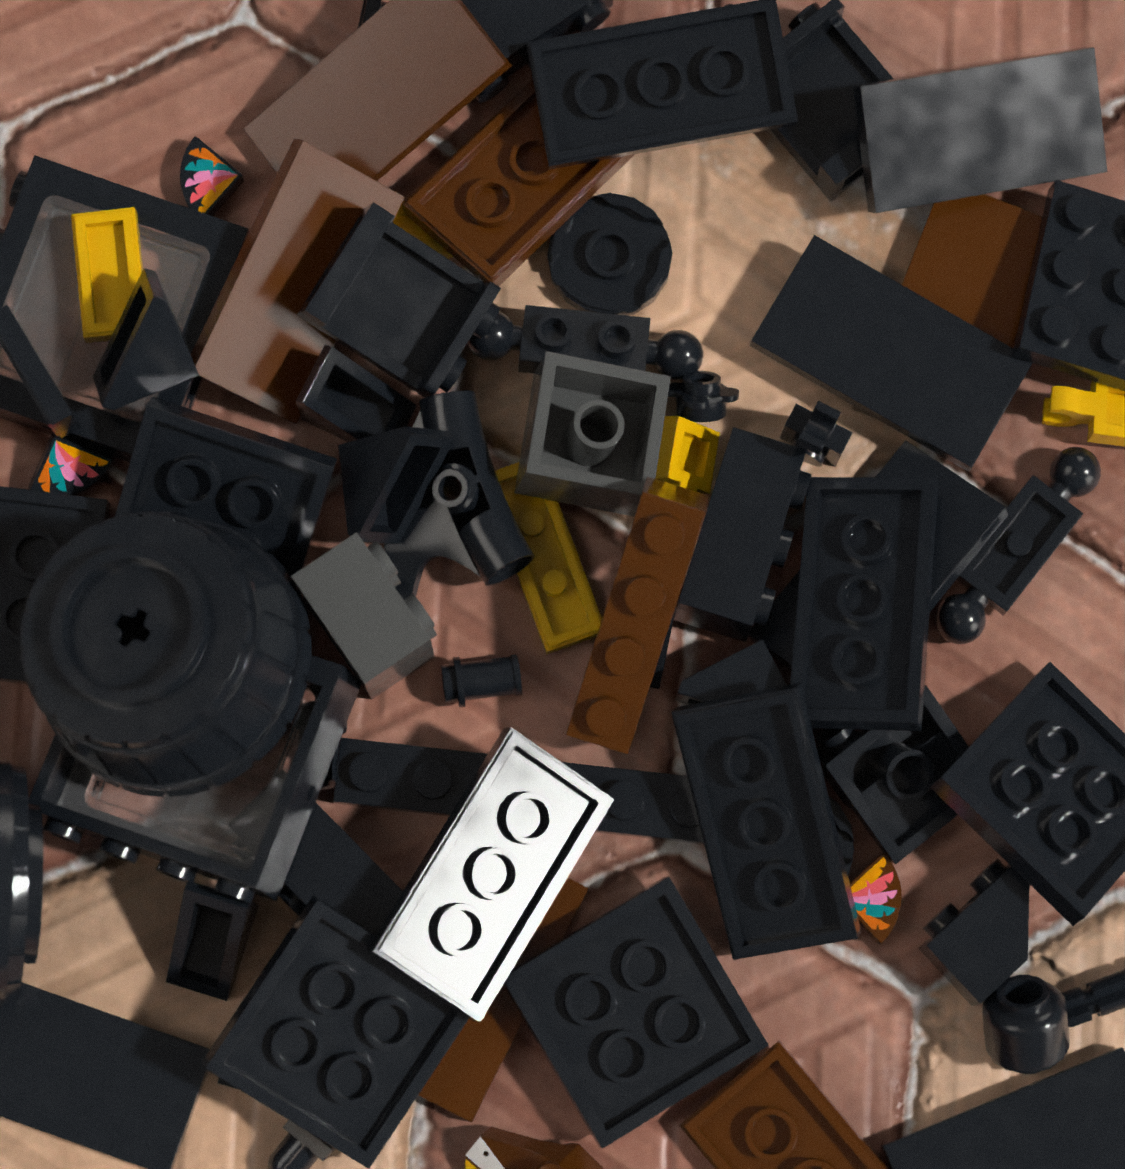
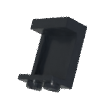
(823, 67)
(400, 304)

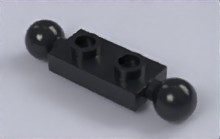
(589, 336)
(1020, 546)

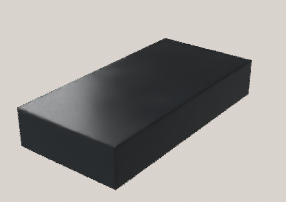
(35, 375)

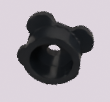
(702, 396)

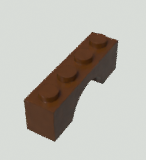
(637, 615)

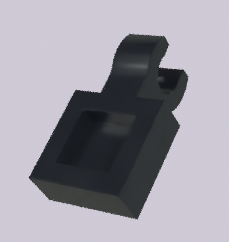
(816, 433)

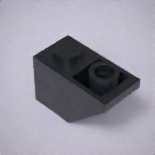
(986, 937)

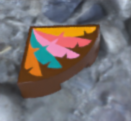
(877, 897)

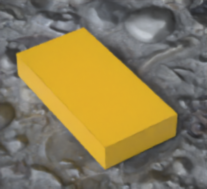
(106, 267)

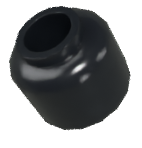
(1026, 1025)

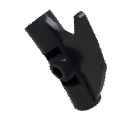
(464, 507)

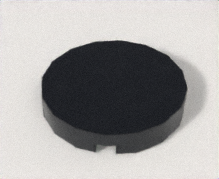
(610, 256)

